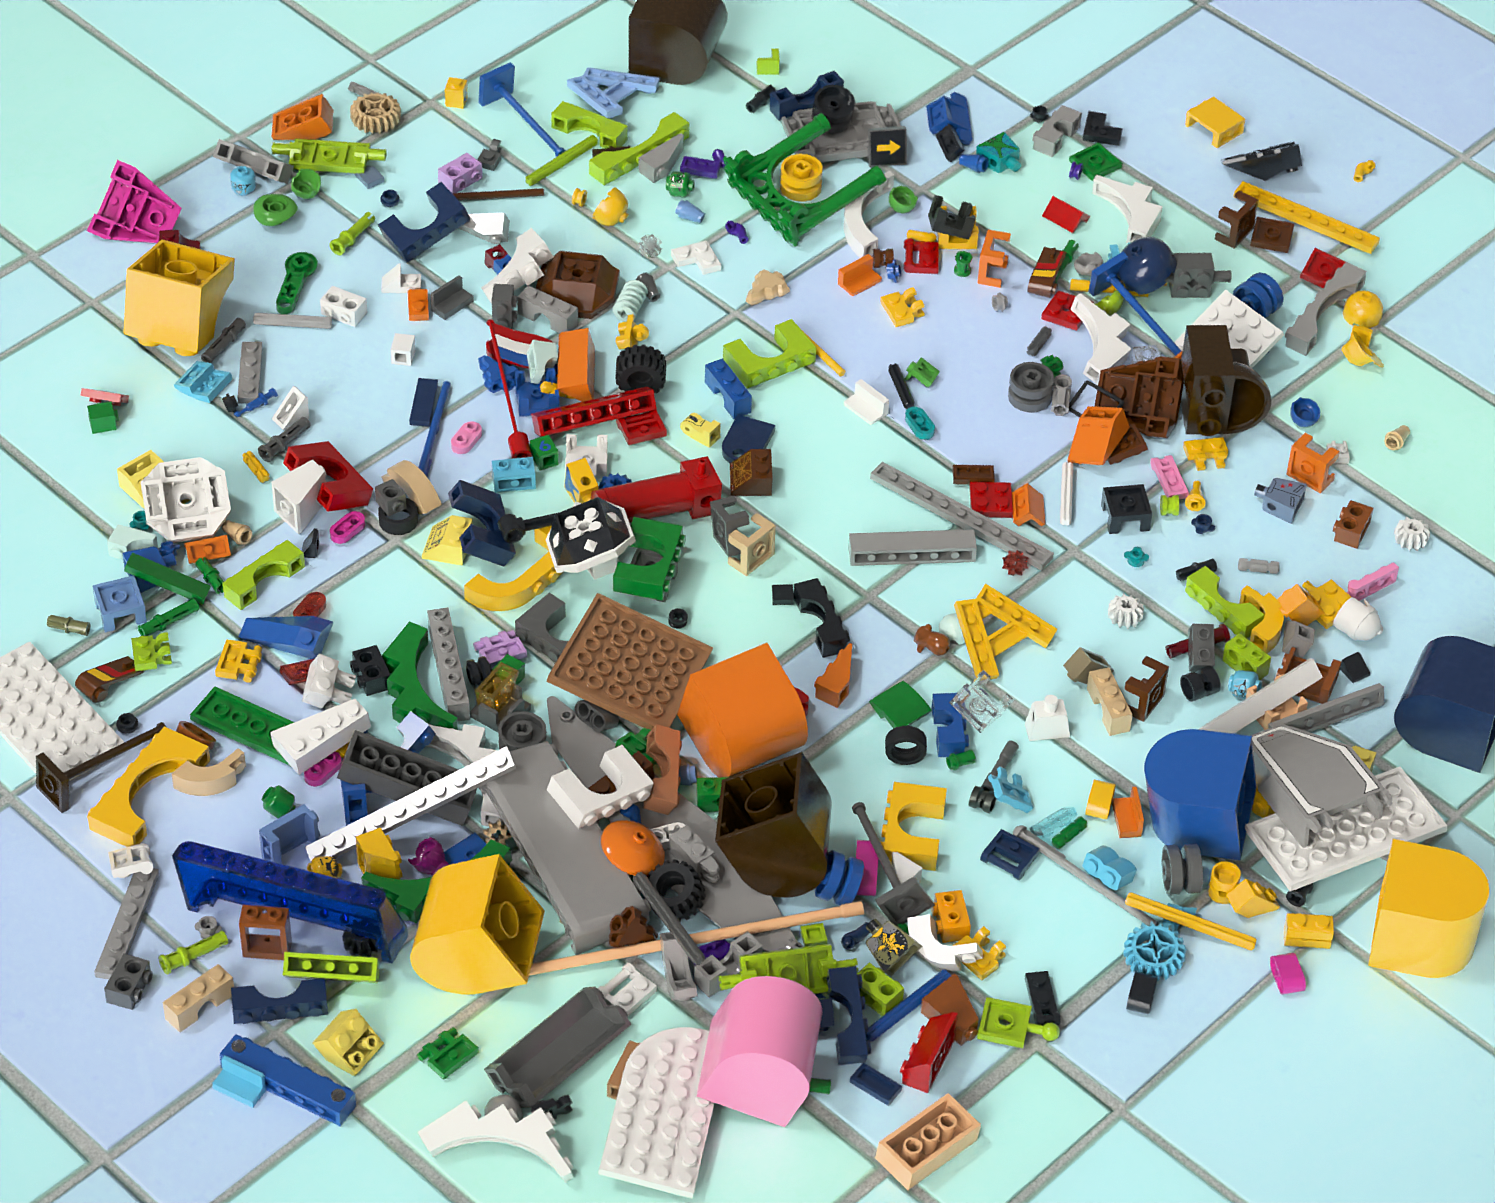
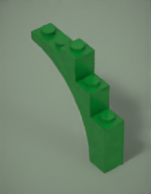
(402, 661)
(410, 894)

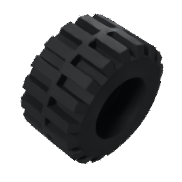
(640, 368)
(674, 874)

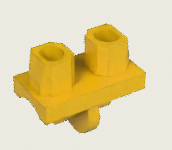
(630, 333)

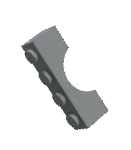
(257, 162)

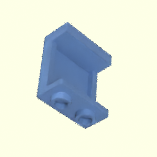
(288, 833)

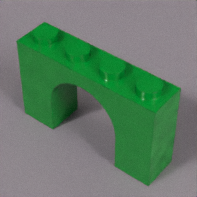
(654, 579)

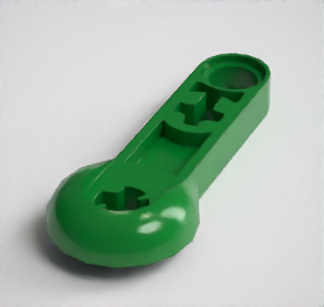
(298, 268)

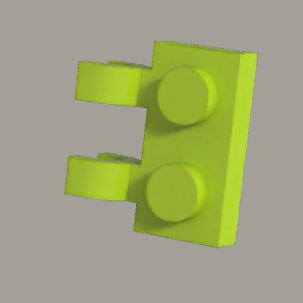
(144, 651)

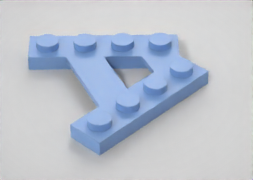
(619, 85)

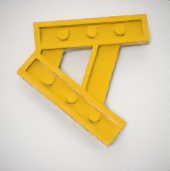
(1019, 626)

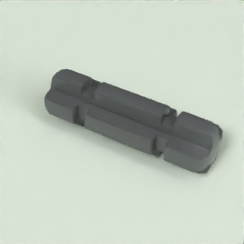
(1039, 340)

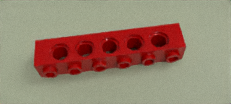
(593, 411)

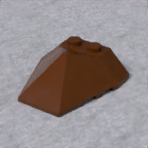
(1149, 393)

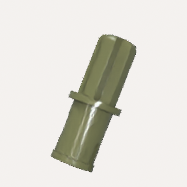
(69, 625)

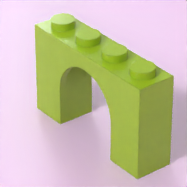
(755, 369)

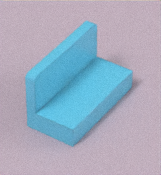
(240, 1082)

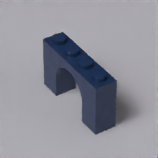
(413, 242)
(488, 508)

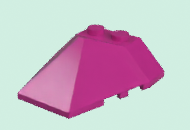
(133, 208)

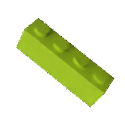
(331, 967)

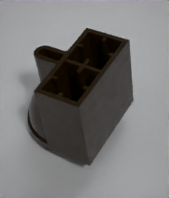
(1219, 385)

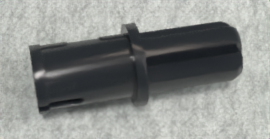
(760, 99)
(1183, 573)

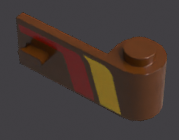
(1045, 272)
(96, 681)

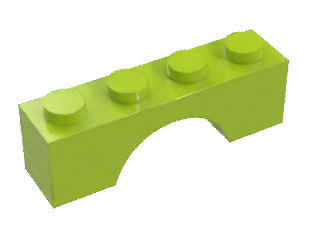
(571, 118)
(281, 560)
(1239, 618)

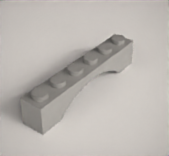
(1303, 333)

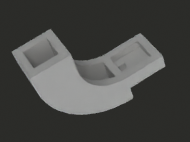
(676, 969)

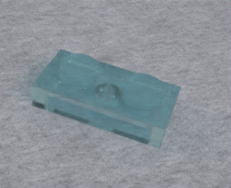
(1057, 819)

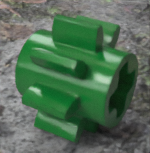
(1053, 363)

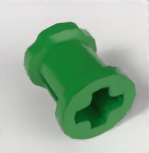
(963, 263)

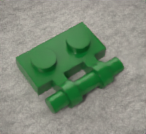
(451, 1057)

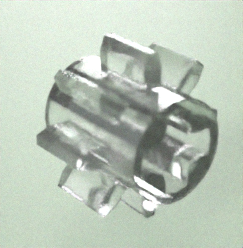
(650, 246)

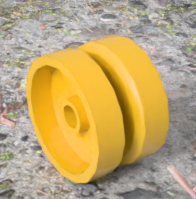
(801, 177)

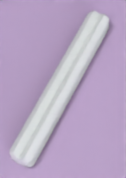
(1066, 494)

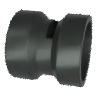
(982, 799)

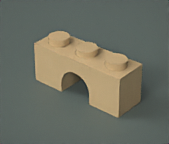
(1105, 690)
(183, 1006)

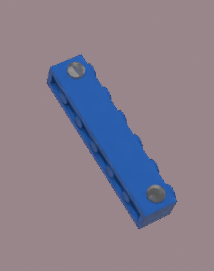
(294, 1082)

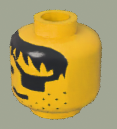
(326, 866)

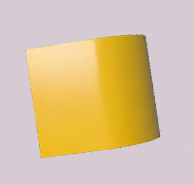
(1428, 911)
(476, 928)

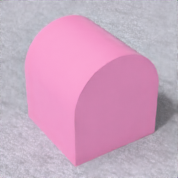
(762, 1049)

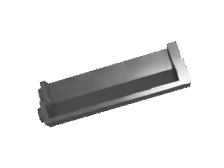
(557, 1047)

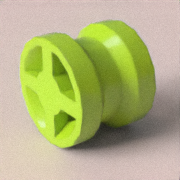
(1169, 505)

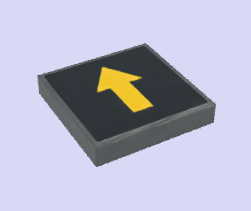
(887, 146)

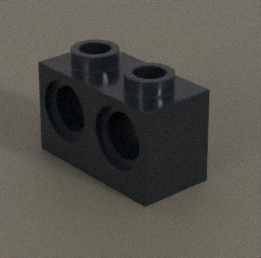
(370, 670)

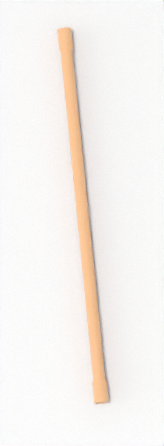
(841, 911)

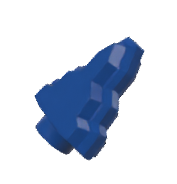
(492, 374)

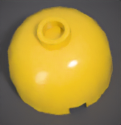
(612, 209)
(1363, 309)

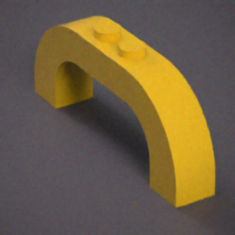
(516, 593)

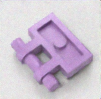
(500, 645)

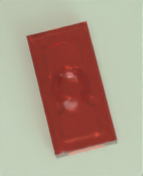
(296, 672)

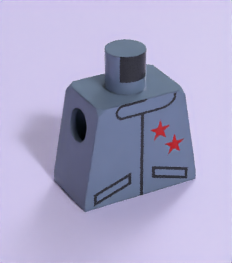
(1282, 498)

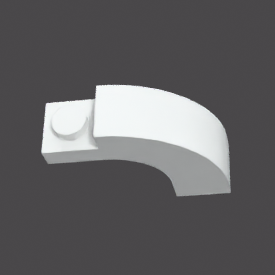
(941, 956)

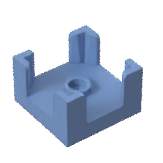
(119, 599)

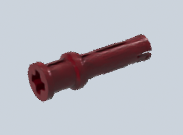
(1220, 634)

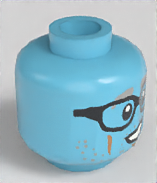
(243, 180)
(1242, 681)

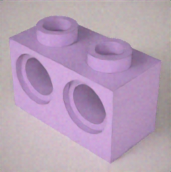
(460, 173)

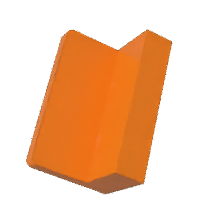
(858, 276)
(1028, 505)
(210, 548)
(1128, 815)

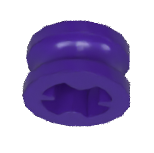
(1076, 170)

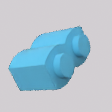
(1109, 867)

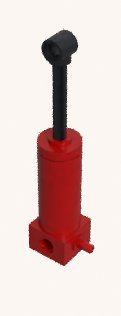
(649, 498)

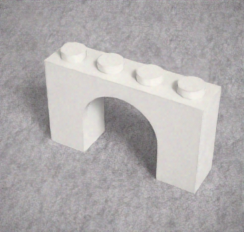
(587, 806)

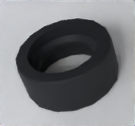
(400, 527)
(905, 734)

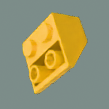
(377, 855)

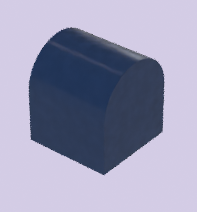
(1451, 702)

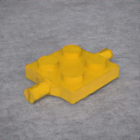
(1330, 598)

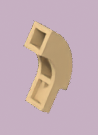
(209, 780)

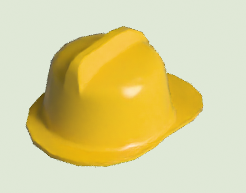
(1359, 353)

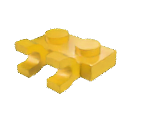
(897, 307)
(1203, 449)
(989, 963)

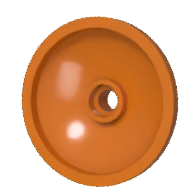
(632, 847)

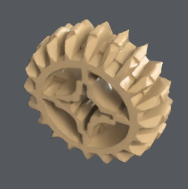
(375, 113)

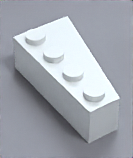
(319, 735)

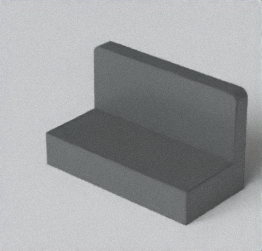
(450, 298)

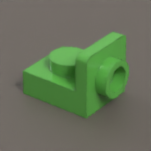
(922, 371)

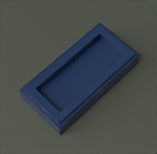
(876, 1084)

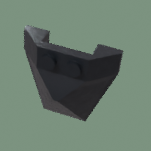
(1267, 162)

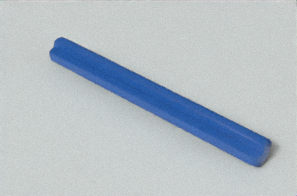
(905, 1006)

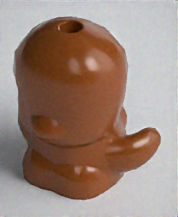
(932, 640)

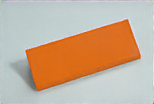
(576, 364)

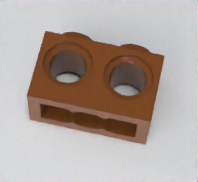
(1352, 524)

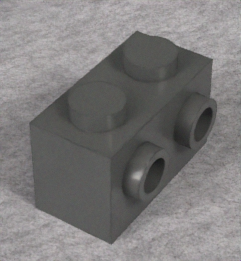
(503, 305)

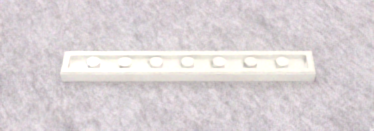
(1266, 699)

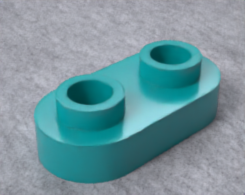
(919, 423)

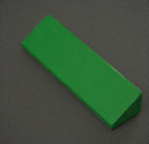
(167, 578)

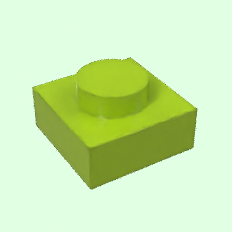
(813, 934)

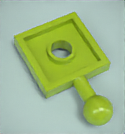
(1014, 1033)

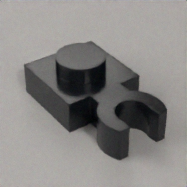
(561, 1106)

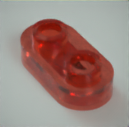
(307, 607)

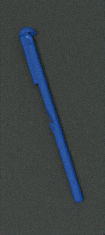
(425, 461)

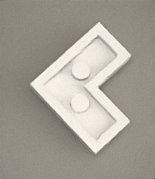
(698, 253)

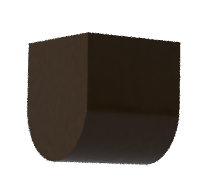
(674, 38)
(776, 826)

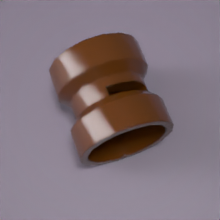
(879, 257)

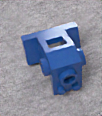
(350, 796)

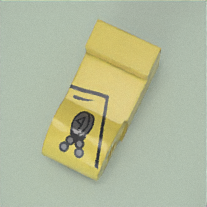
(701, 429)

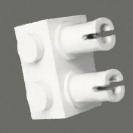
(321, 679)

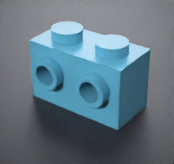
(513, 474)

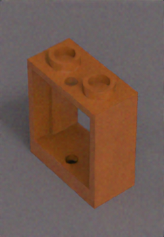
(265, 945)

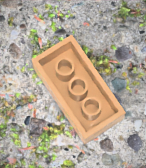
(928, 1141)

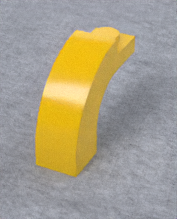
(1268, 632)

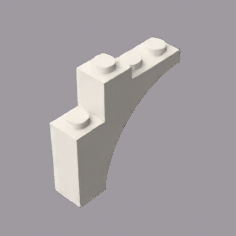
(1133, 203)
(524, 265)
(1106, 337)

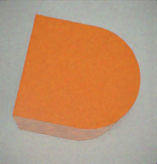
(743, 712)

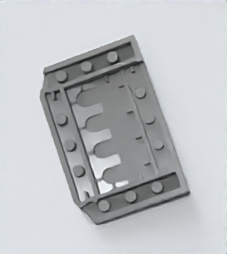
(850, 142)

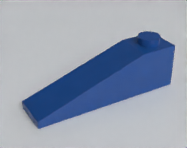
(291, 634)

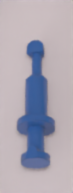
(262, 399)

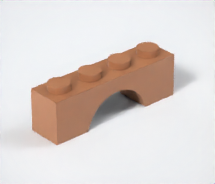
(664, 748)

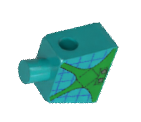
(1001, 153)

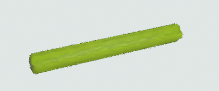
(561, 160)

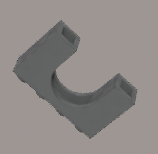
(538, 621)

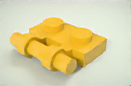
(232, 659)

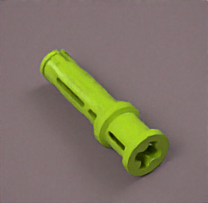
(347, 237)
(183, 955)

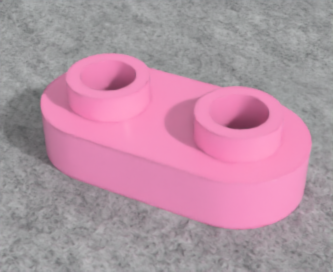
(466, 437)

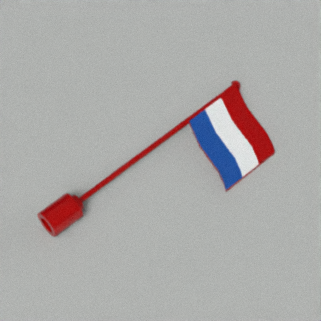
(512, 348)

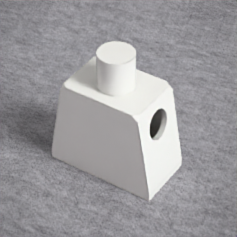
(1047, 720)

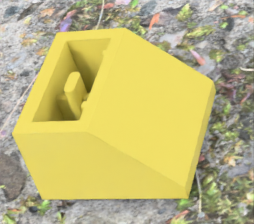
(348, 1042)

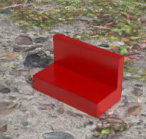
(1064, 214)

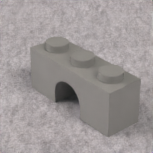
(1050, 136)
(533, 303)
(708, 972)

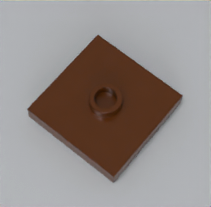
(1272, 234)

